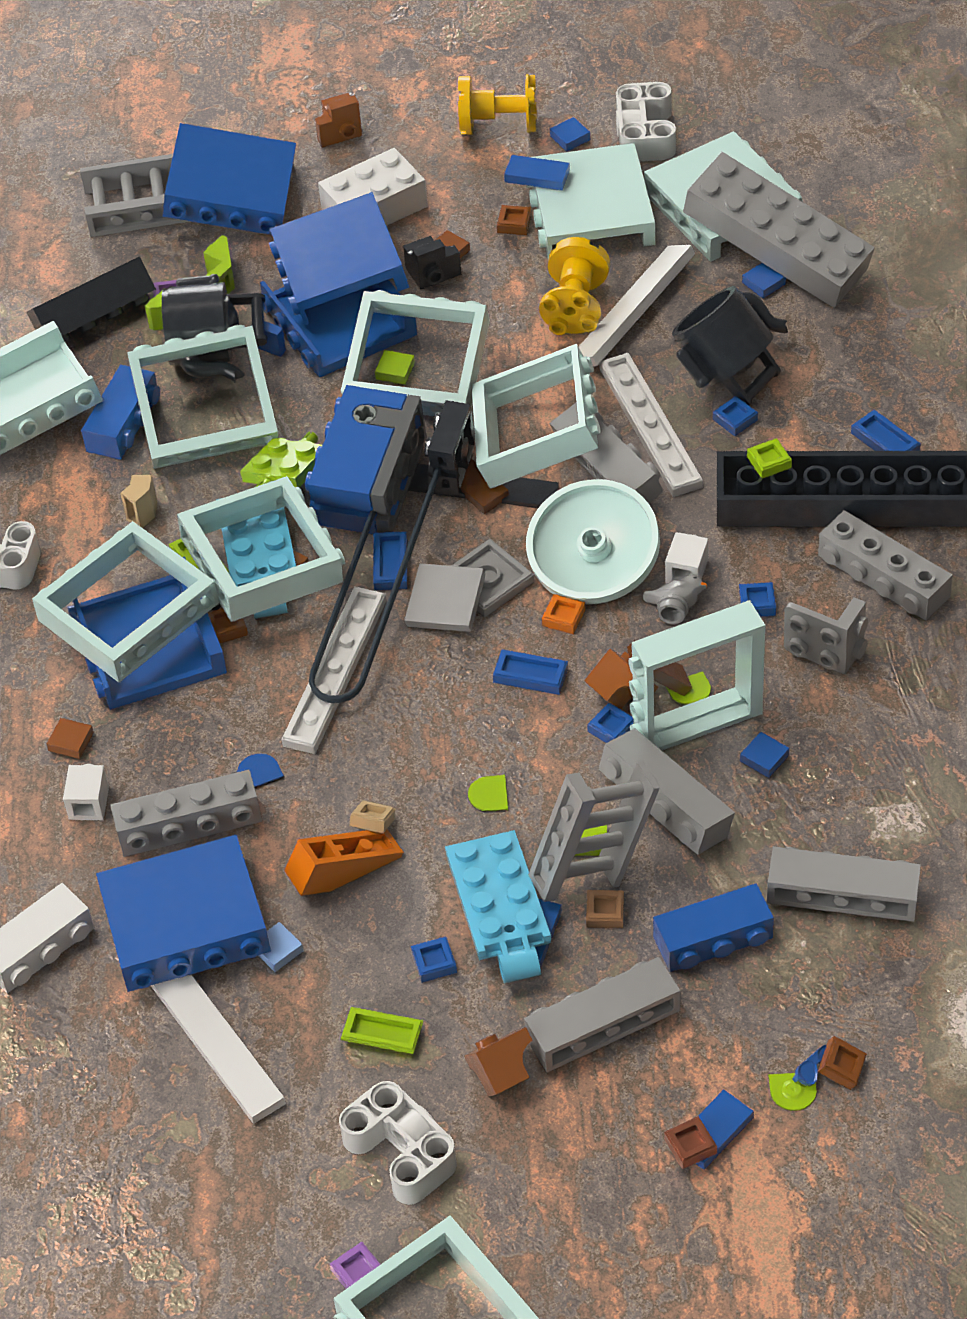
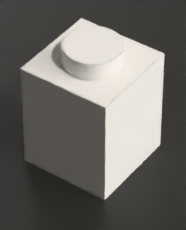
(686, 557)
(86, 792)

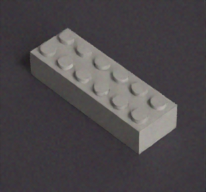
(778, 229)

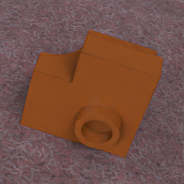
(339, 120)
(612, 678)
(500, 1060)

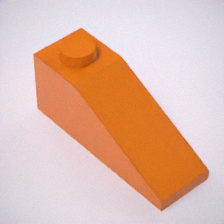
(337, 859)

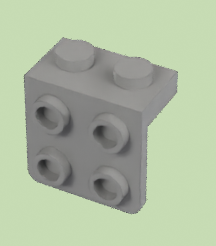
(824, 639)

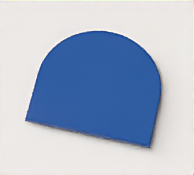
(262, 768)

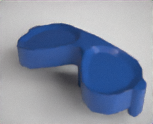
(807, 1071)

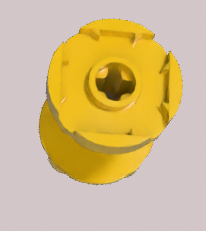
(484, 104)
(577, 270)

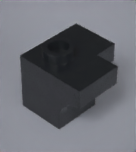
(431, 261)

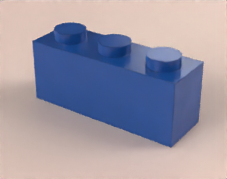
(118, 417)
(713, 928)

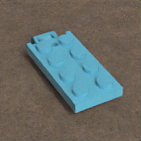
(259, 550)
(500, 903)

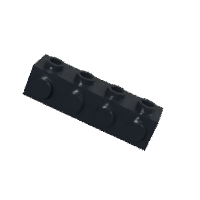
(95, 298)

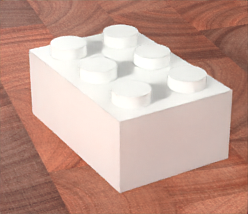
(389, 176)

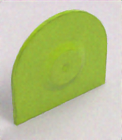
(700, 689)
(489, 793)
(791, 1094)

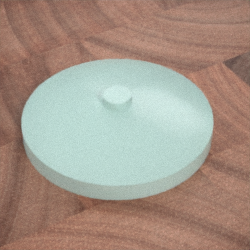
(593, 541)

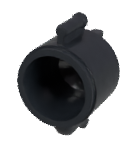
(204, 306)
(726, 339)

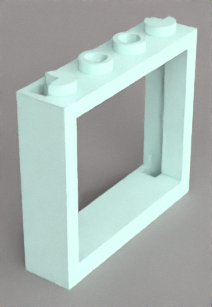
(415, 306)
(519, 383)
(214, 443)
(273, 589)
(153, 633)
(713, 713)
(463, 1250)

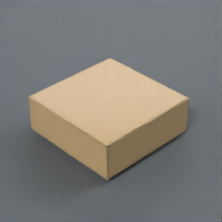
(372, 817)

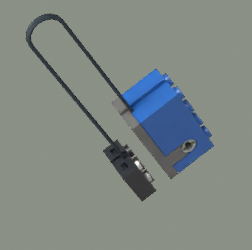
(366, 474)

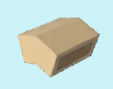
(140, 500)

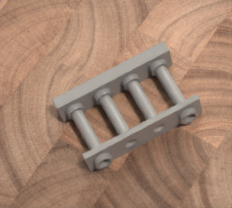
(132, 212)
(573, 815)

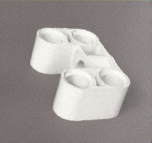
(642, 119)
(18, 555)
(409, 1130)

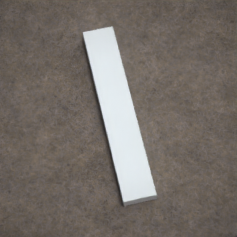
(635, 302)
(651, 425)
(335, 670)
(220, 1047)

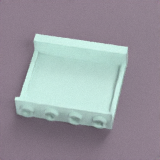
(669, 184)
(599, 200)
(40, 386)

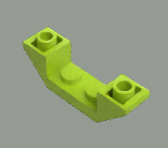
(217, 262)

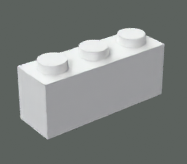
(41, 935)

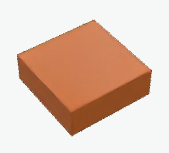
(563, 614)

